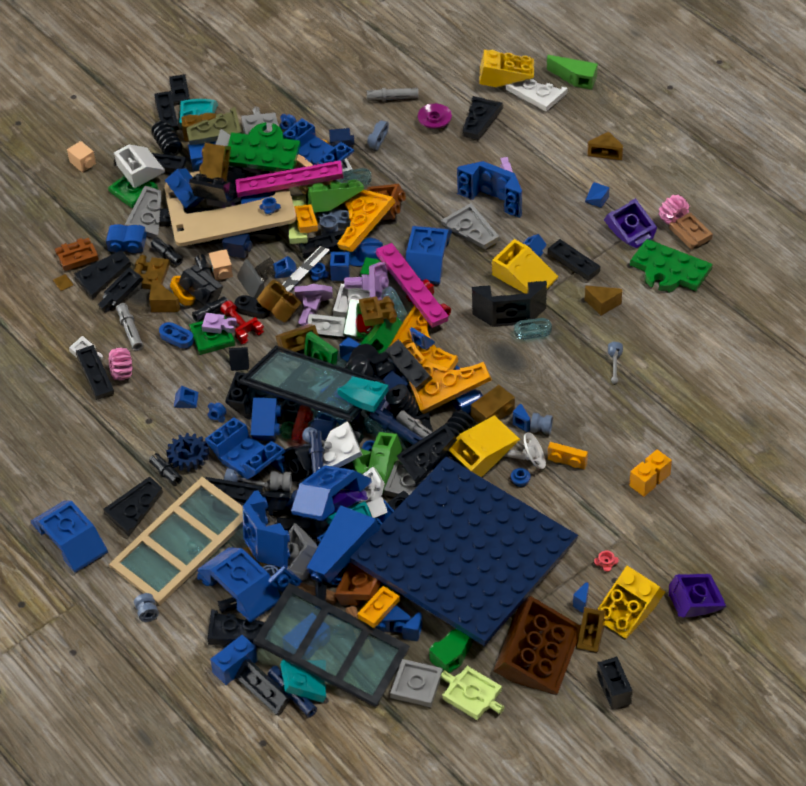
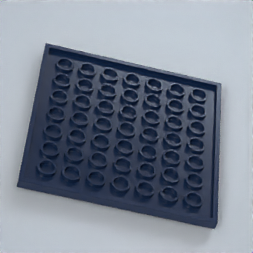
(464, 550)

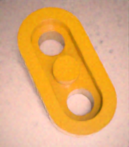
(184, 296)

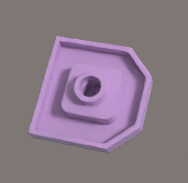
(375, 281)
(311, 298)

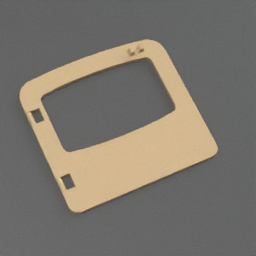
(227, 221)

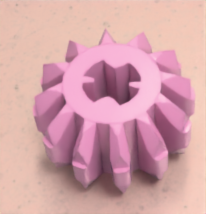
(673, 209)
(120, 363)

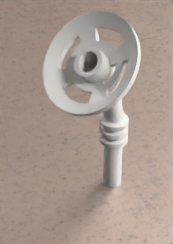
(531, 452)

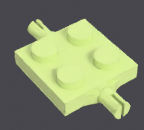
(472, 692)

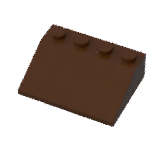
(538, 647)

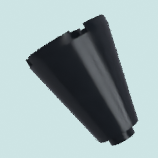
(298, 462)

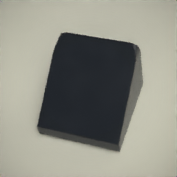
(239, 358)

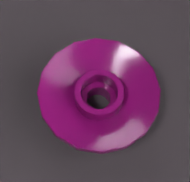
(434, 115)

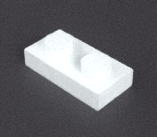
(328, 324)

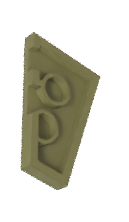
(209, 130)

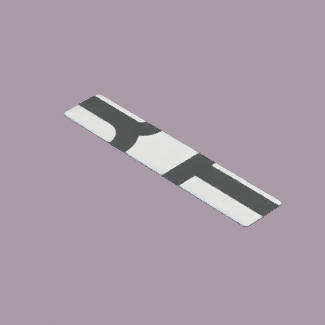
(305, 268)

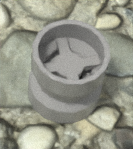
(280, 481)

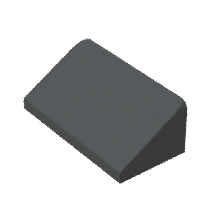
(250, 279)

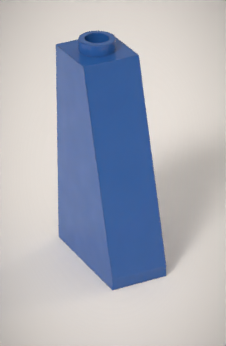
(342, 539)

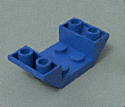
(312, 147)
(492, 181)
(427, 251)
(240, 451)
(316, 491)
(71, 534)
(266, 543)
(243, 580)

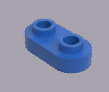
(176, 335)

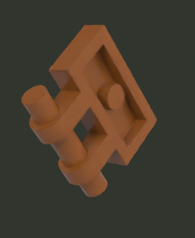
(76, 253)

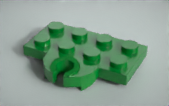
(263, 149)
(669, 266)

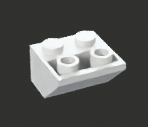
(137, 164)

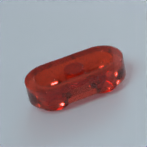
(303, 418)

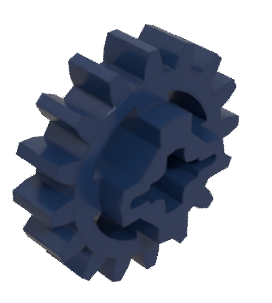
(187, 452)

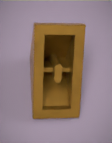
(605, 147)
(603, 298)
(162, 299)
(591, 629)

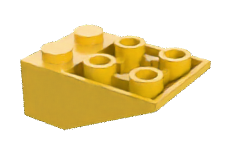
(504, 68)
(519, 265)
(483, 445)
(630, 602)

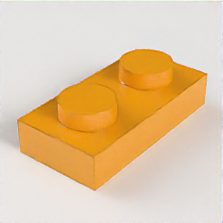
(306, 219)
(567, 455)
(378, 607)

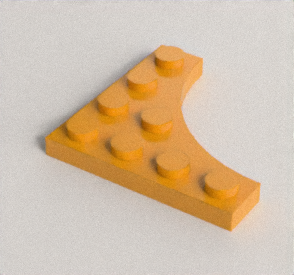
(364, 213)
(432, 354)
(446, 383)

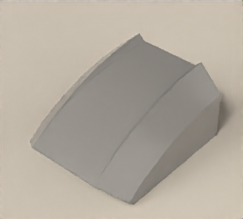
(301, 552)

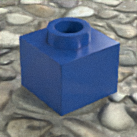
(536, 243)

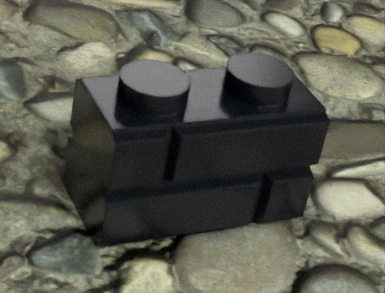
(200, 284)

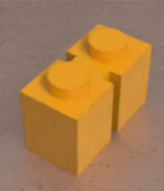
(644, 476)

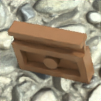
(691, 231)

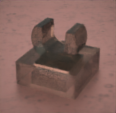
(265, 267)

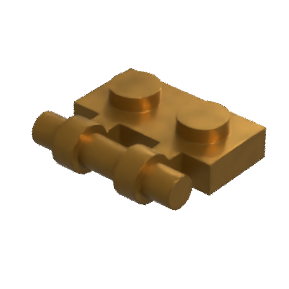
(155, 269)
(372, 311)

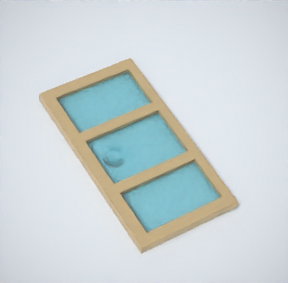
(180, 540)

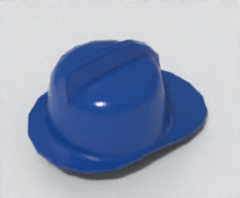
(366, 248)

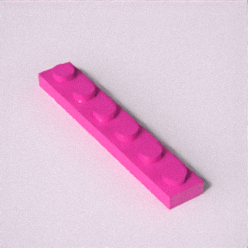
(289, 178)
(412, 285)

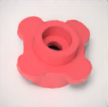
(606, 556)

